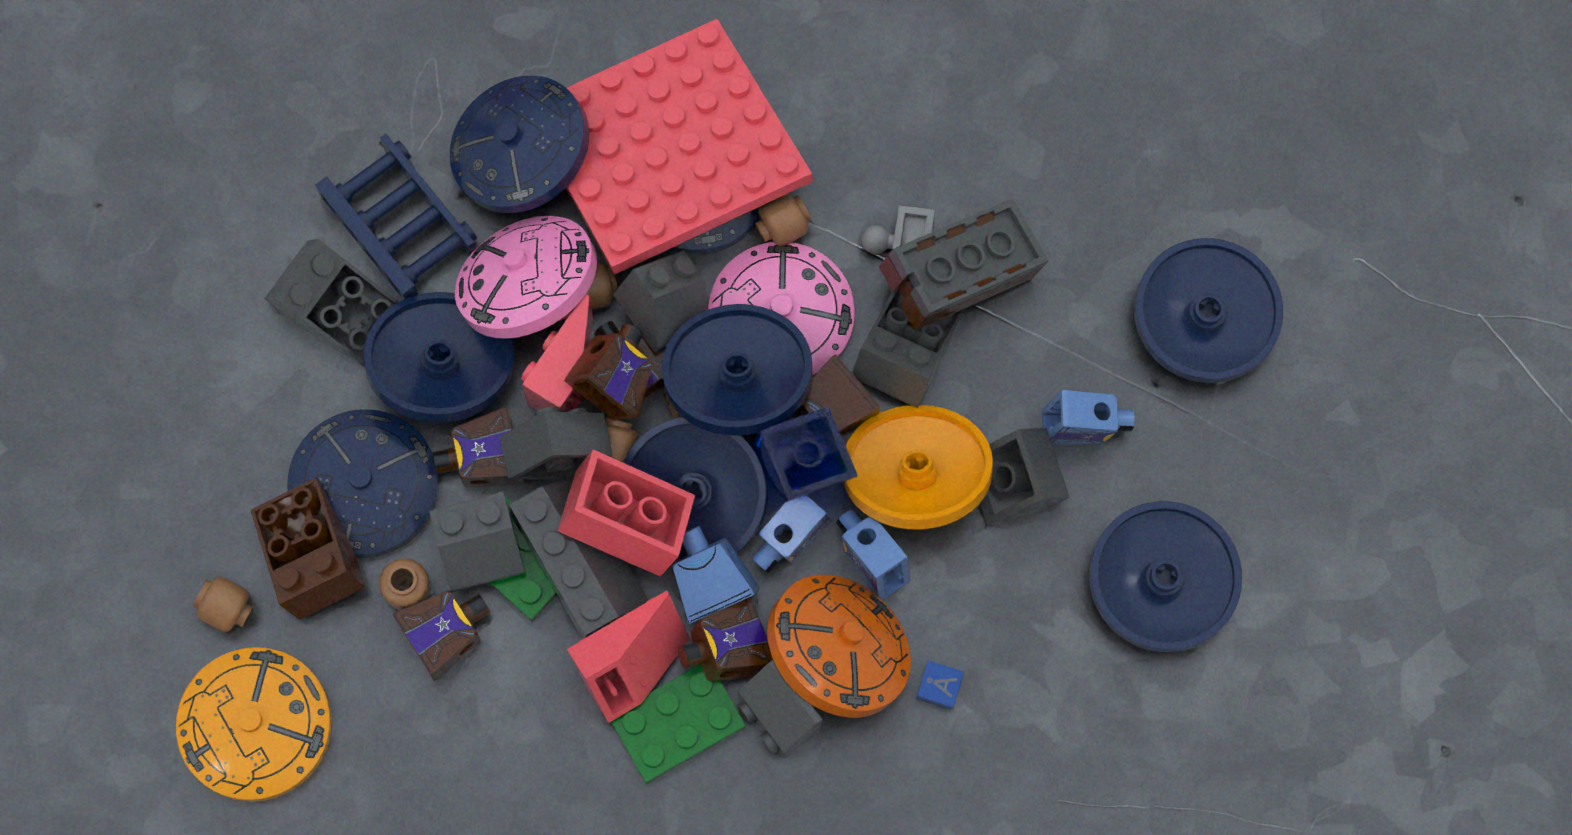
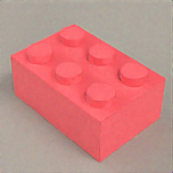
(626, 513)

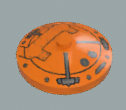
(839, 646)

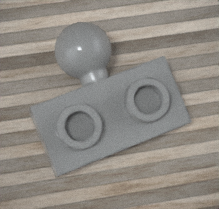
(910, 225)

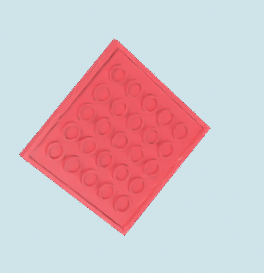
(678, 147)

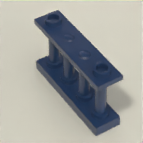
(382, 250)

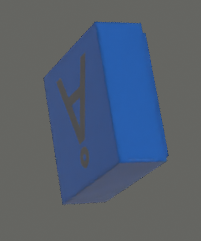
(940, 684)

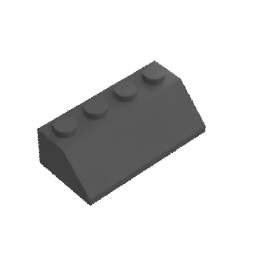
(586, 580)

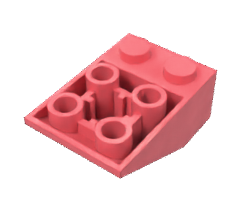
(544, 380)
(630, 655)

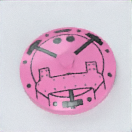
(526, 277)
(797, 285)

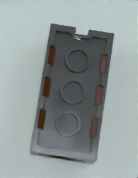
(963, 263)

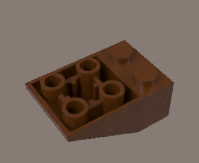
(306, 550)

